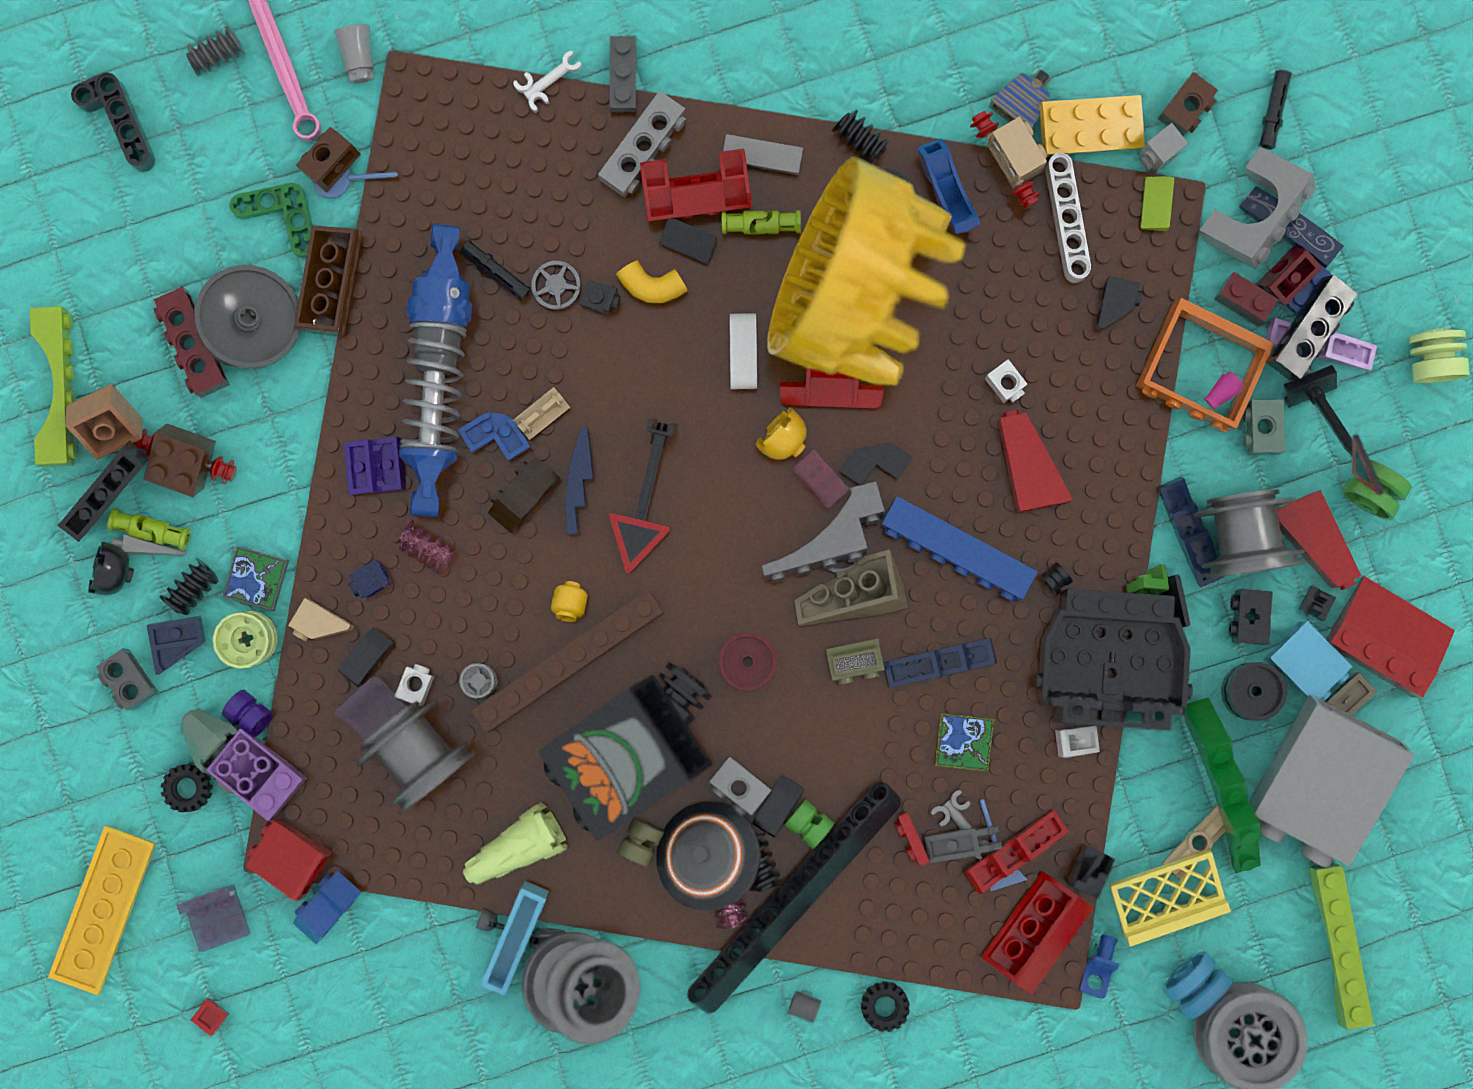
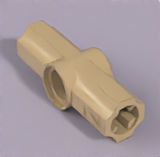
(1209, 828)

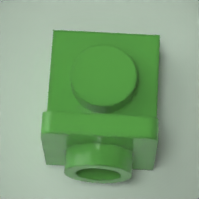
(1152, 583)

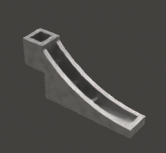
(838, 542)

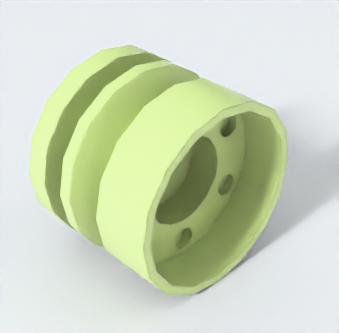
(1439, 356)
(230, 636)

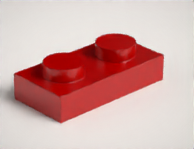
(915, 850)

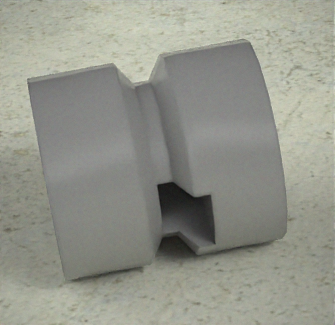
(478, 681)

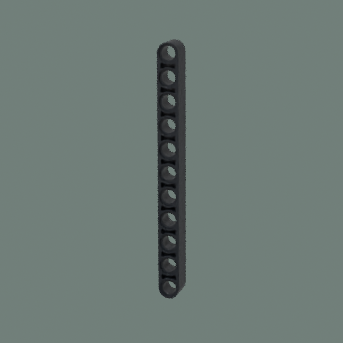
(794, 897)

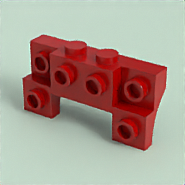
(696, 193)

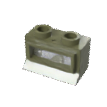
(855, 660)

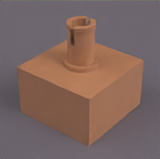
(103, 421)

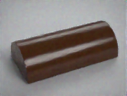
(328, 280)

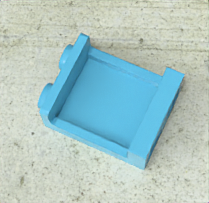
(1309, 661)

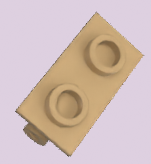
(541, 413)

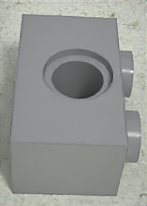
(1162, 149)
(755, 791)

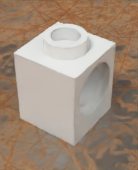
(1006, 370)
(404, 691)

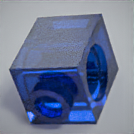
(369, 580)

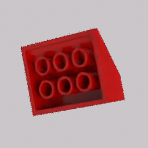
(1391, 638)

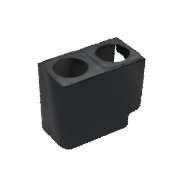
(1090, 871)

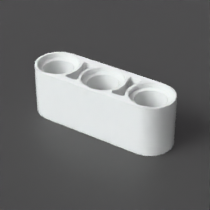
(743, 351)

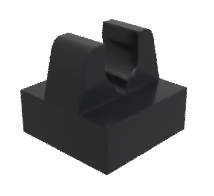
(1317, 603)

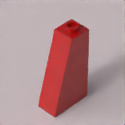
(1030, 467)
(1313, 528)

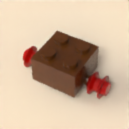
(182, 460)

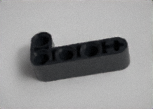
(121, 123)

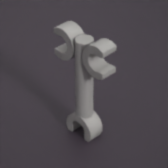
(951, 810)

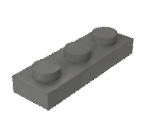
(622, 73)

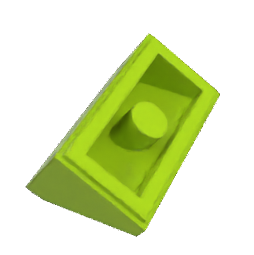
(1157, 203)

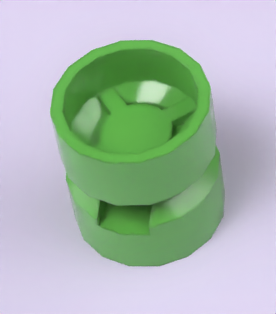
(809, 824)

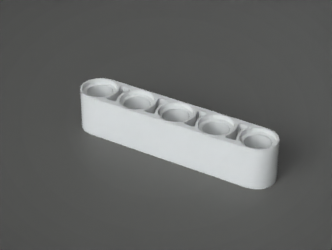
(1068, 205)

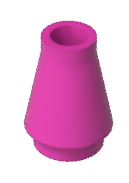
(1224, 389)

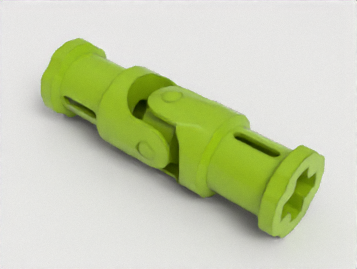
(766, 222)
(152, 529)

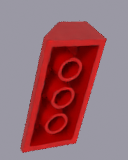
(1037, 932)

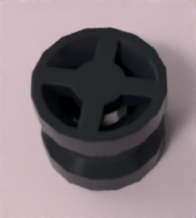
(1056, 578)

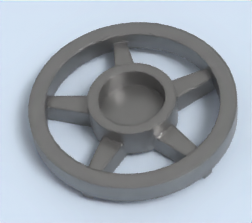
(556, 285)

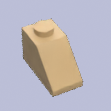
(317, 622)

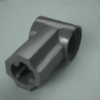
(804, 1006)

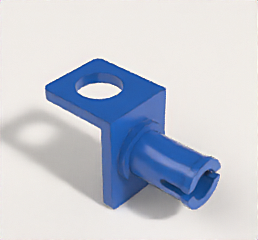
(1101, 966)

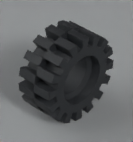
(170, 788)
(868, 1006)

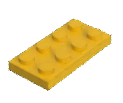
(1092, 125)

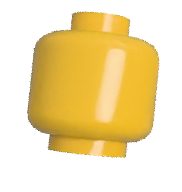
(569, 601)

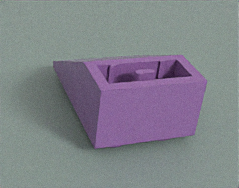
(256, 774)

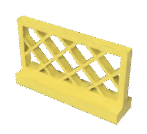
(1181, 915)

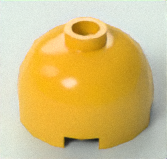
(784, 436)

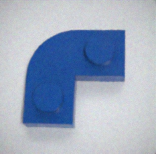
(498, 428)

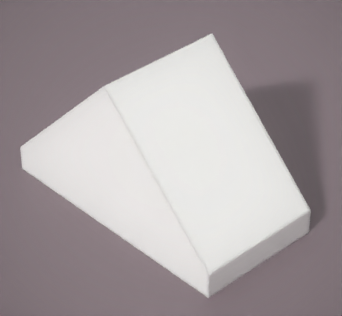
(1077, 741)

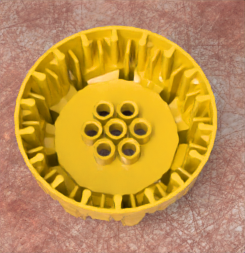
(854, 271)

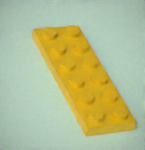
(102, 910)

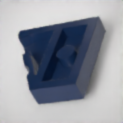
(174, 640)

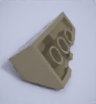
(861, 591)

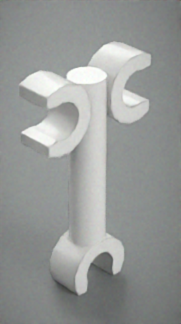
(533, 91)

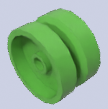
(1382, 506)

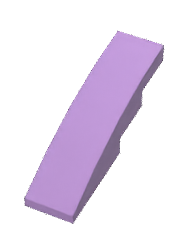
(1338, 350)

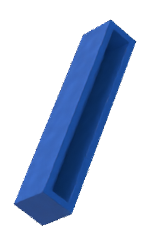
(958, 549)

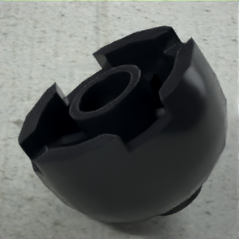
(110, 570)

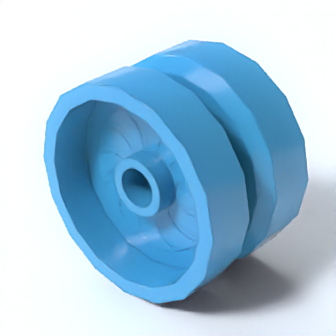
(1197, 985)

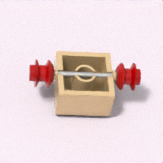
(1015, 153)

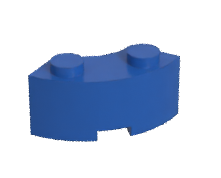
(326, 907)

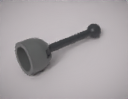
(488, 921)

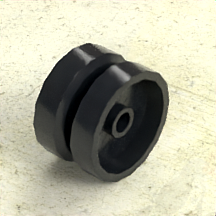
(1270, 691)

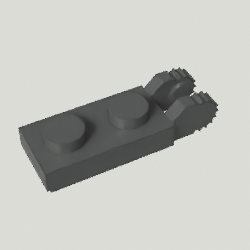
(959, 844)

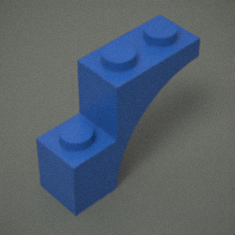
(949, 192)

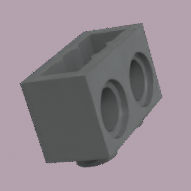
(132, 675)

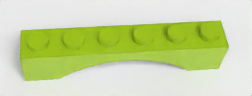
(51, 330)
(1349, 980)

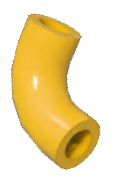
(651, 288)

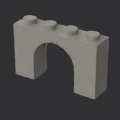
(1253, 241)

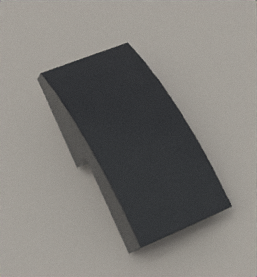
(365, 656)
(778, 806)

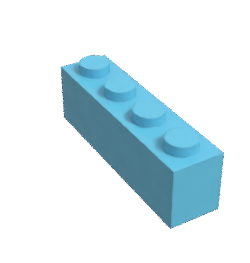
(514, 938)

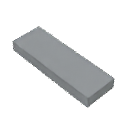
(767, 154)

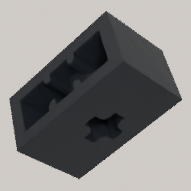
(1257, 604)

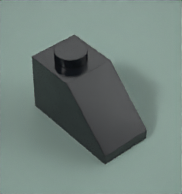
(1117, 301)

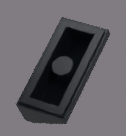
(688, 240)
(1180, 606)

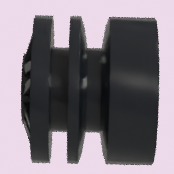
(683, 690)

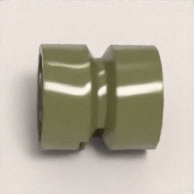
(640, 842)

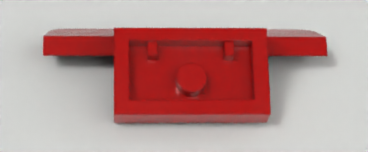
(830, 391)

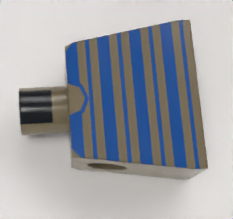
(1022, 98)

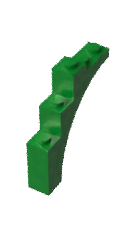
(1227, 782)

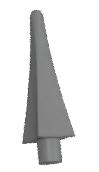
(136, 546)

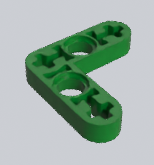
(281, 204)

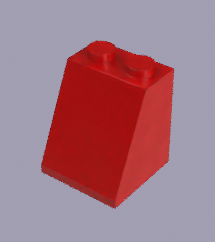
(287, 859)

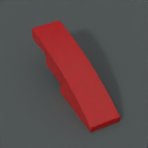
(1016, 851)

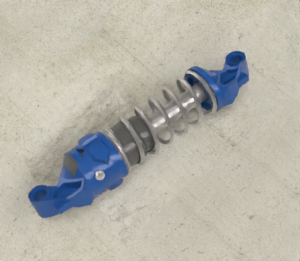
(439, 318)

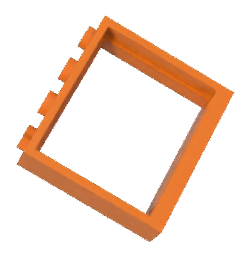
(1225, 329)

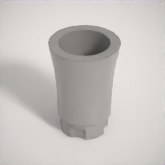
(356, 52)

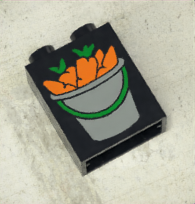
(624, 758)

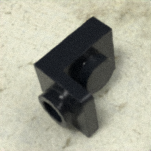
(600, 297)

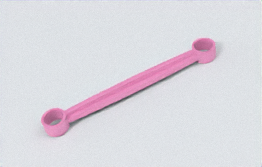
(283, 67)

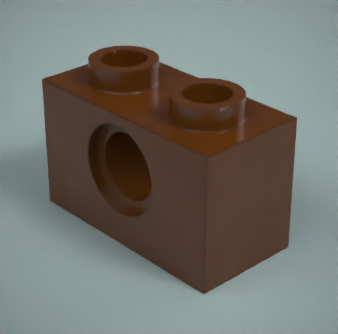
(1193, 90)
(328, 172)

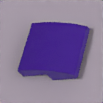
(374, 466)

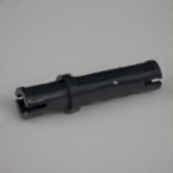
(1276, 104)
(497, 272)

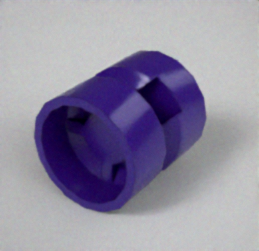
(244, 711)

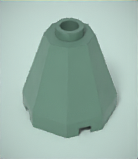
(205, 736)

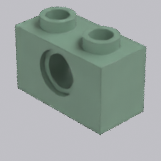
(1273, 415)

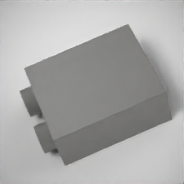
(1329, 782)

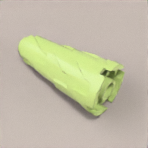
(523, 843)

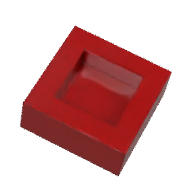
(209, 1017)

